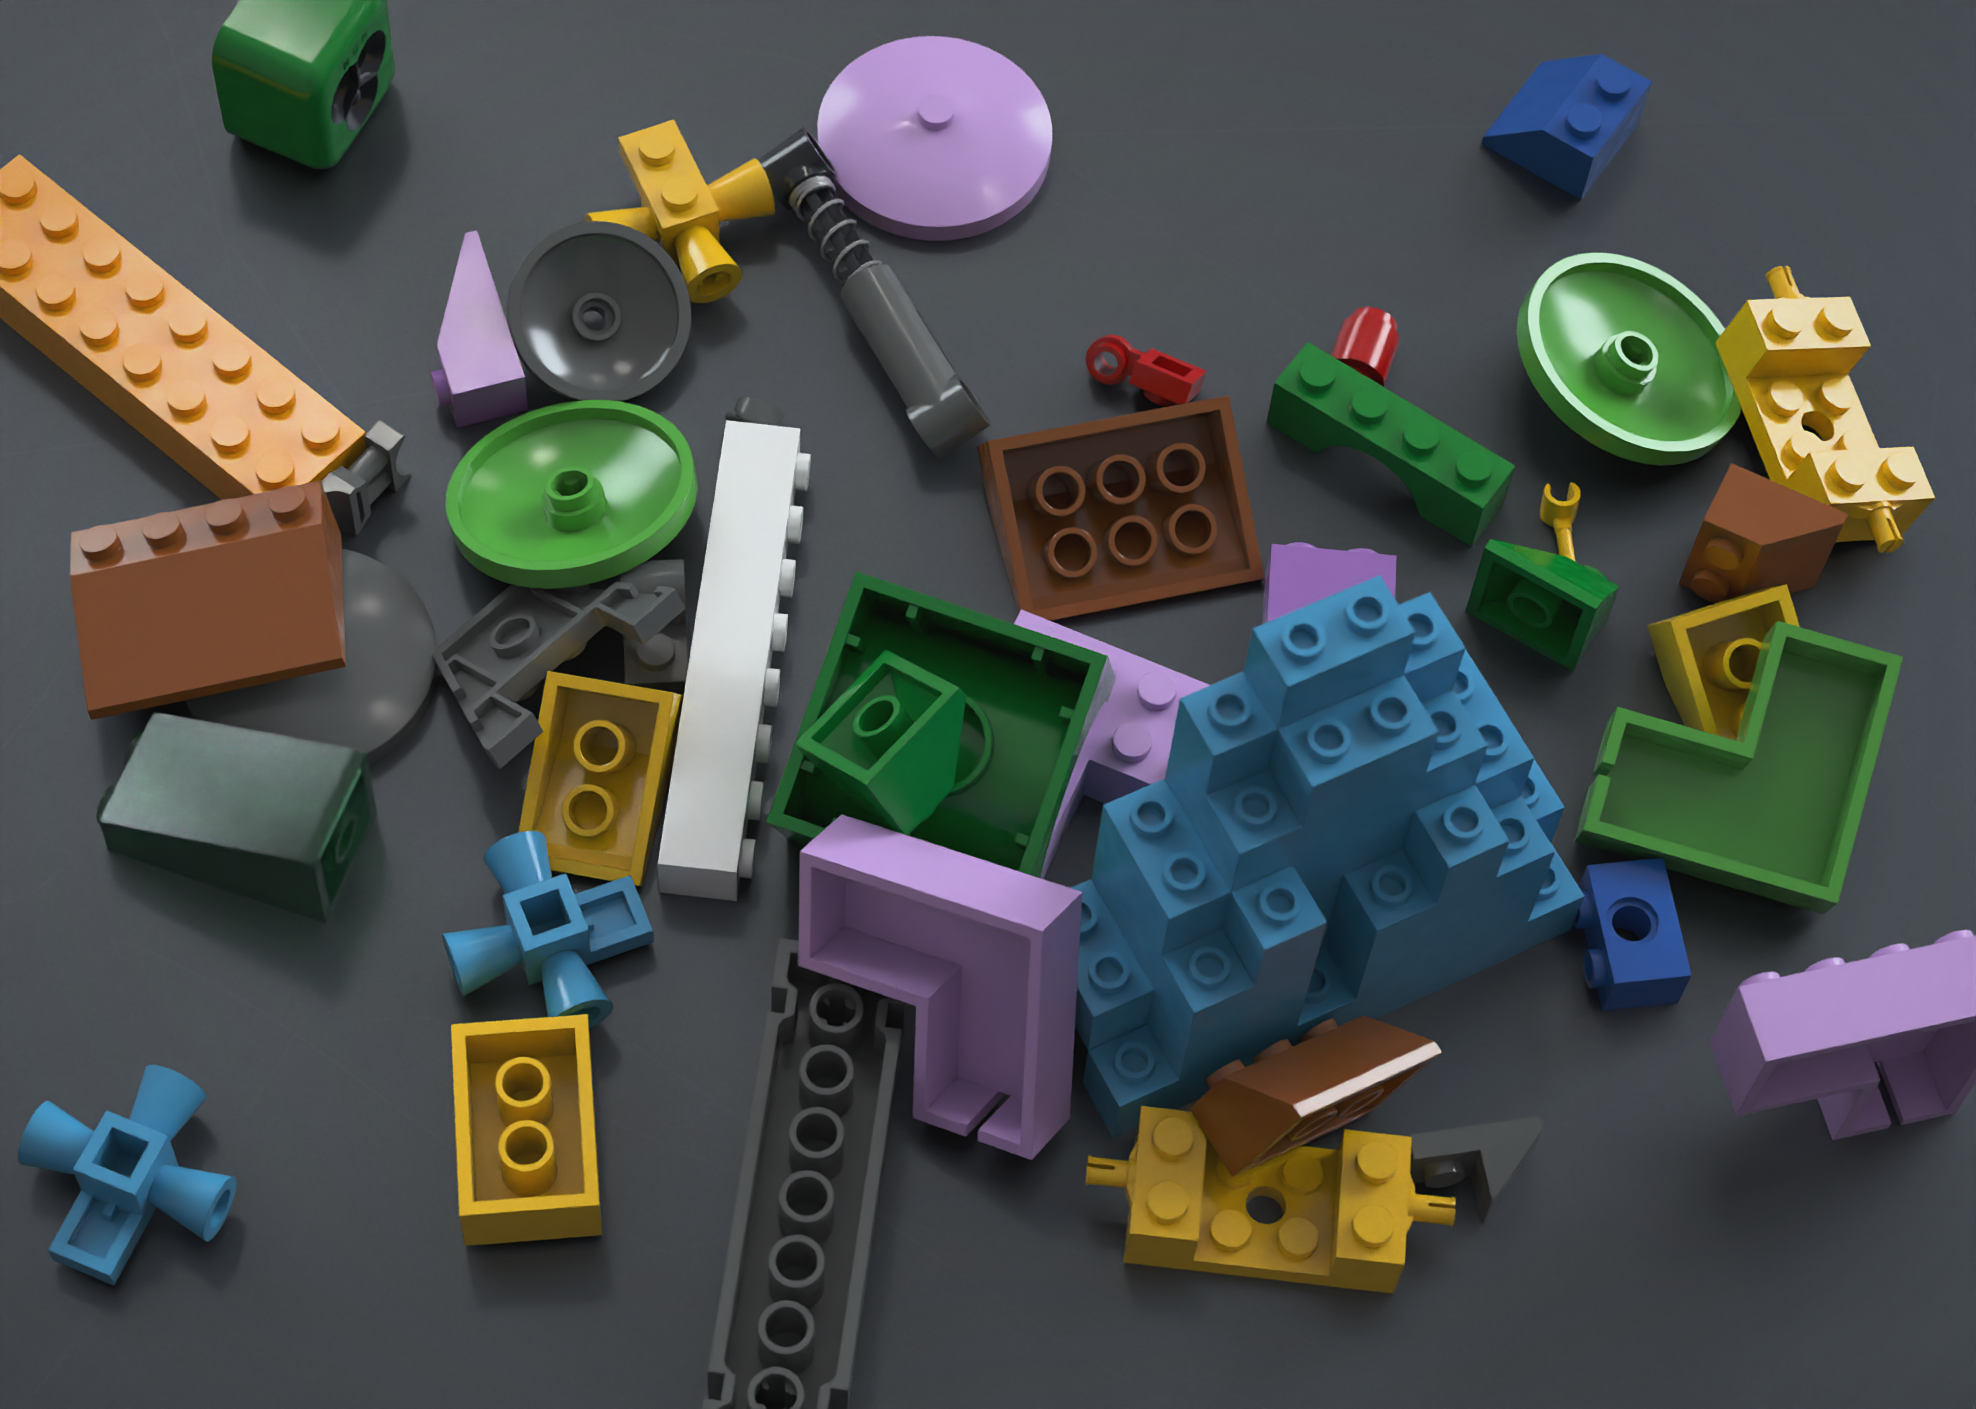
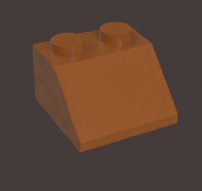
(1760, 539)

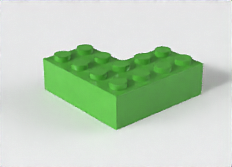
(1759, 810)

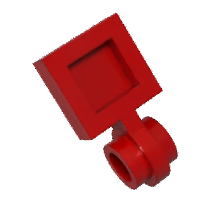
(1161, 376)

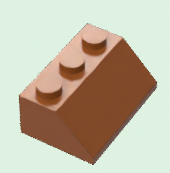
(1307, 1088)

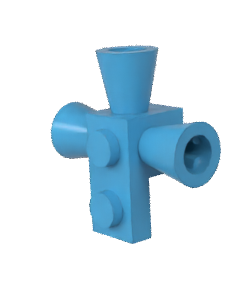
(549, 930)
(126, 1174)

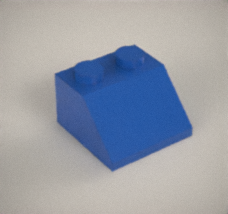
(1570, 120)

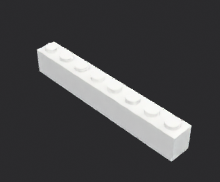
(731, 661)

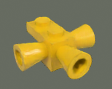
(684, 211)

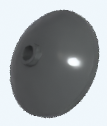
(622, 279)

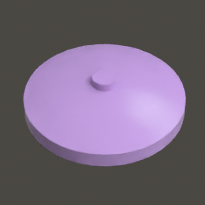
(935, 138)

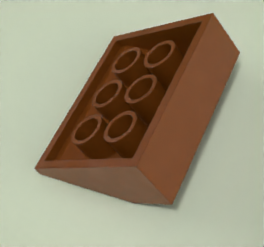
(1122, 509)
(208, 599)

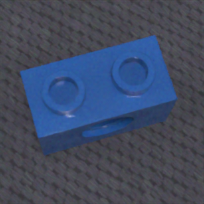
(1637, 899)

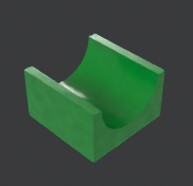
(1019, 732)

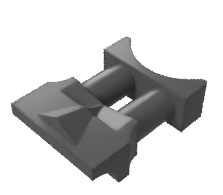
(356, 488)

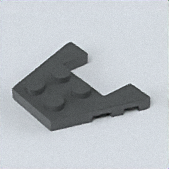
(532, 631)

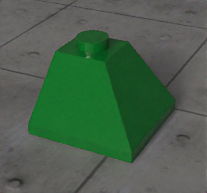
(1542, 600)
(891, 741)

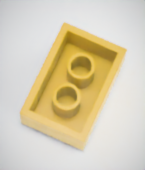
(525, 1130)

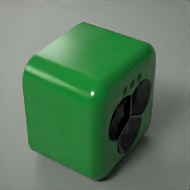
(303, 74)

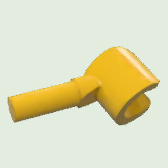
(1561, 516)

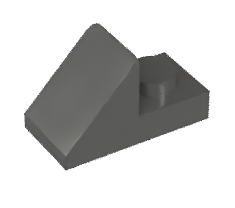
(1485, 1152)

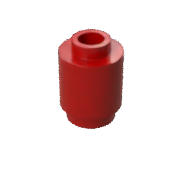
(1368, 343)

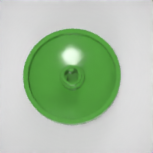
(1627, 358)
(571, 494)

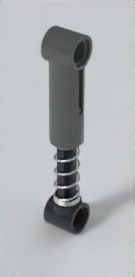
(935, 396)

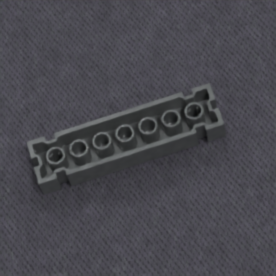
(806, 1194)

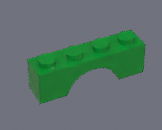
(1447, 473)

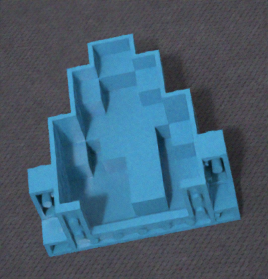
(1317, 852)

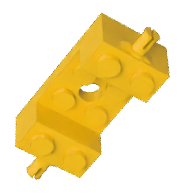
(1792, 371)
(1339, 1207)

